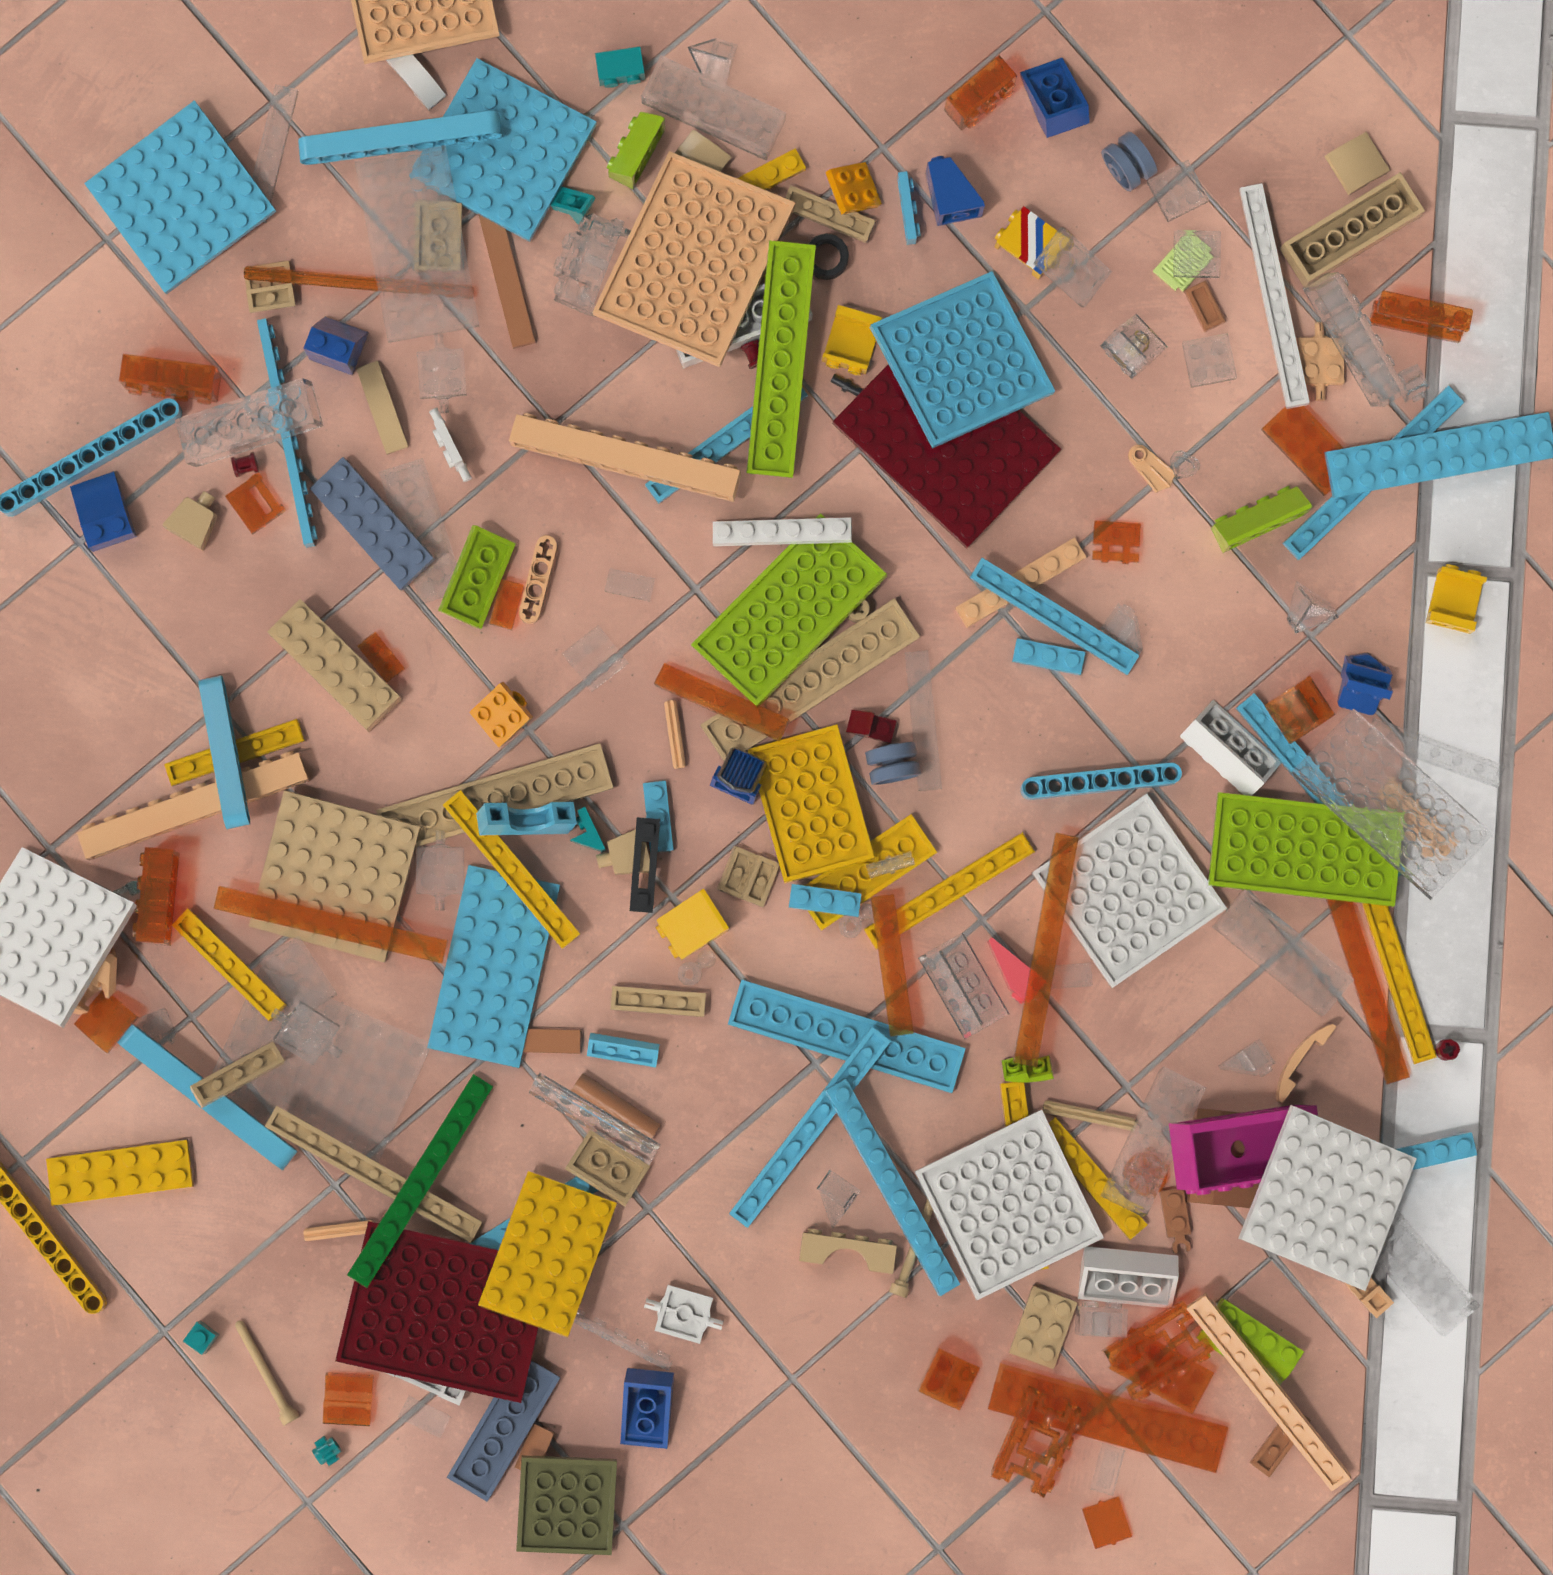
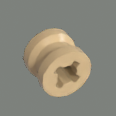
(857, 614)

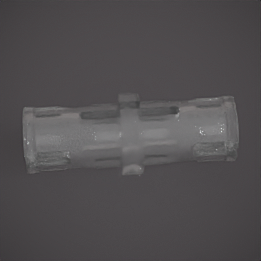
(890, 864)

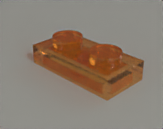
(506, 604)

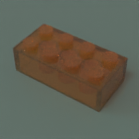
(170, 378)
(156, 896)

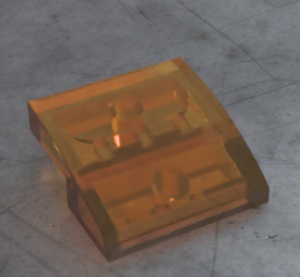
(106, 1021)
(348, 1399)

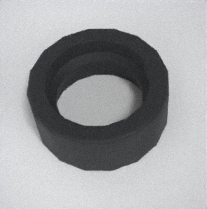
(841, 246)

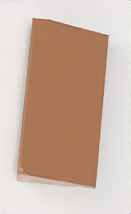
(536, 1443)

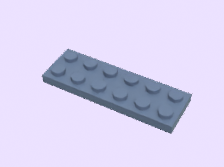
(372, 523)
(501, 1435)

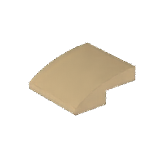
(703, 151)
(1357, 163)
(270, 295)
(748, 876)

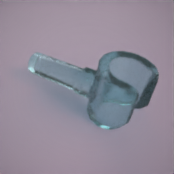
(130, 886)

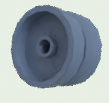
(1129, 161)
(892, 762)

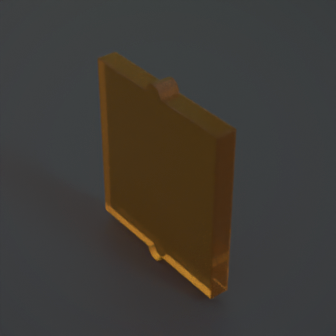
(1107, 1522)

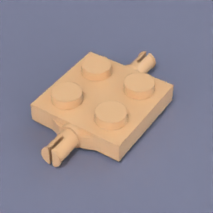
(1320, 361)

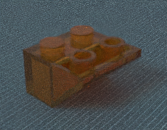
(1299, 709)
(948, 1378)

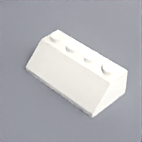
(1230, 749)
(1128, 1277)

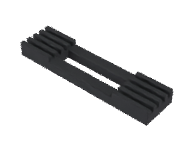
(646, 831)

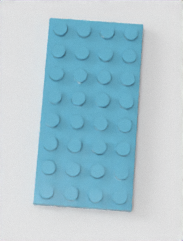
(490, 972)

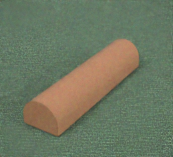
(614, 1105)

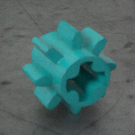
(326, 1450)

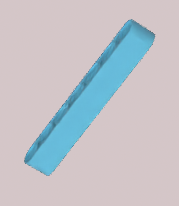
(224, 752)
(1112, 781)

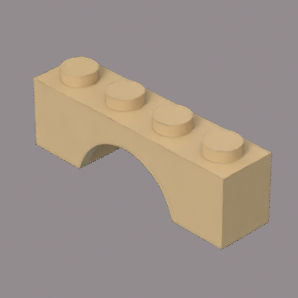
(817, 1247)

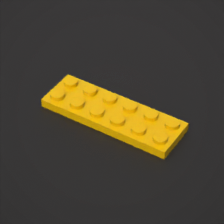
(896, 840)
(119, 1172)

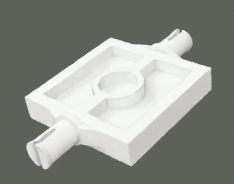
(444, 439)
(683, 1314)

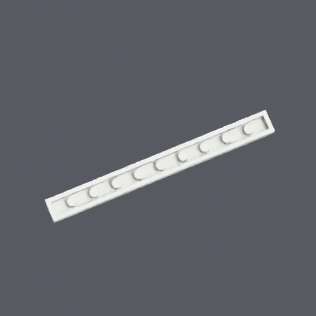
(1274, 296)

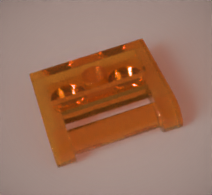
(249, 508)

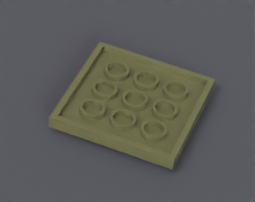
(566, 1505)

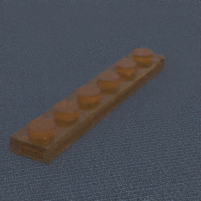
(721, 702)
(892, 965)

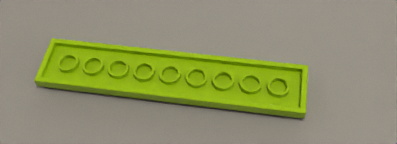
(781, 358)

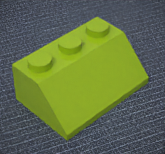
(636, 148)

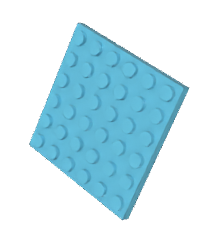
(524, 169)
(180, 197)
(962, 359)

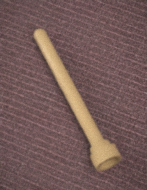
(900, 1286)
(287, 1413)

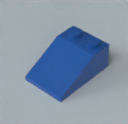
(1055, 97)
(102, 512)
(647, 1408)

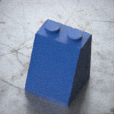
(951, 193)
(335, 344)

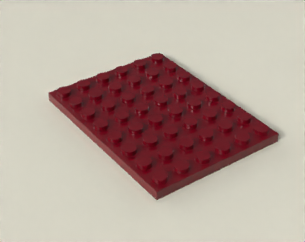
(958, 482)
(427, 1323)

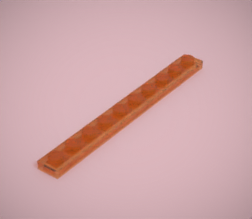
(330, 924)
(1045, 950)
(1368, 990)

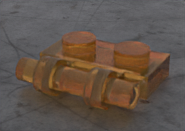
(1116, 534)

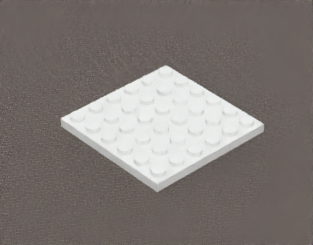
(1134, 891)
(54, 935)
(1327, 1198)
(1009, 1204)

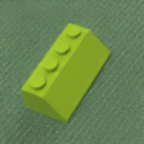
(1261, 518)
(1272, 1350)

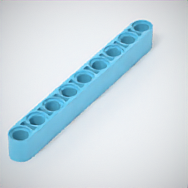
(399, 137)
(78, 457)
(223, 1109)

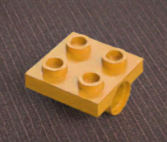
(853, 188)
(501, 713)

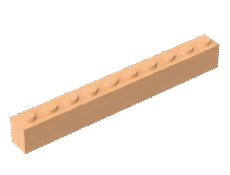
(624, 457)
(187, 807)

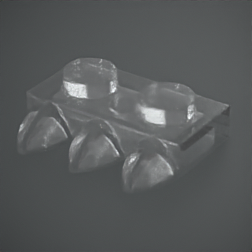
(157, 1024)

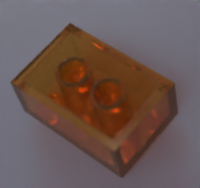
(981, 93)

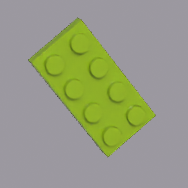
(476, 577)

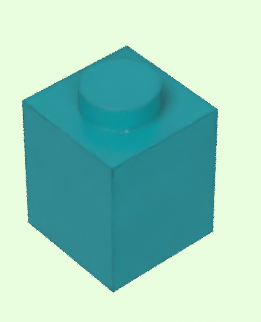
(201, 1337)

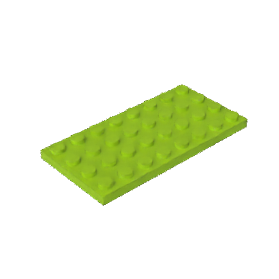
(787, 614)
(1295, 852)

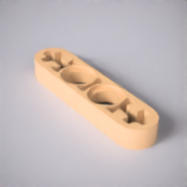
(535, 579)

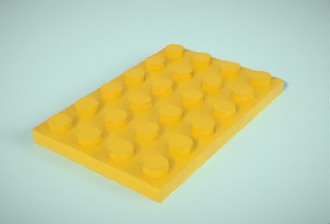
(812, 804)
(547, 1254)

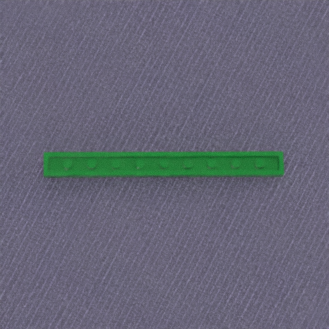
(419, 1181)

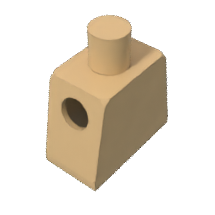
(193, 520)
(622, 854)

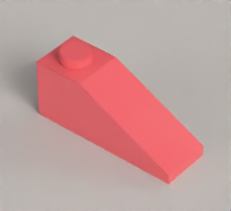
(1012, 969)

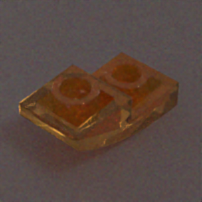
(380, 657)

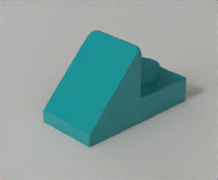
(573, 203)
(590, 838)

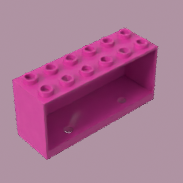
(1204, 1149)

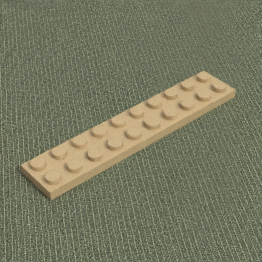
(823, 674)
(526, 787)

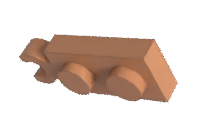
(1175, 1217)

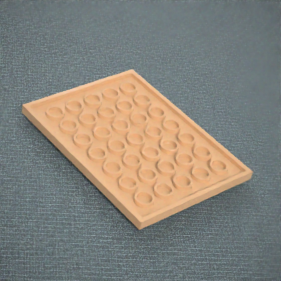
(693, 259)

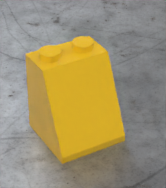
(691, 925)

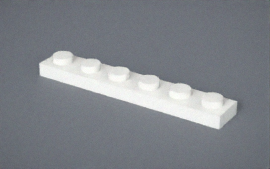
(782, 531)

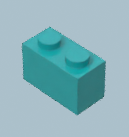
(620, 67)

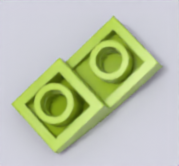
(1022, 1073)

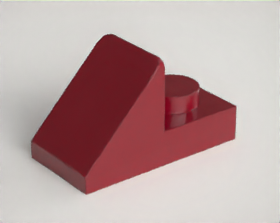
(871, 726)

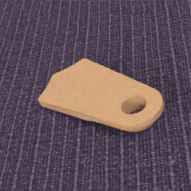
(1151, 468)

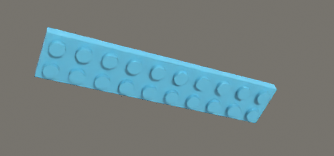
(1440, 454)
(840, 1032)

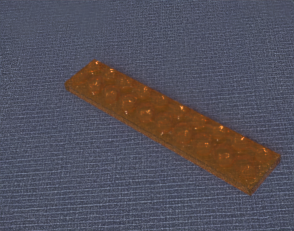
(1115, 1418)

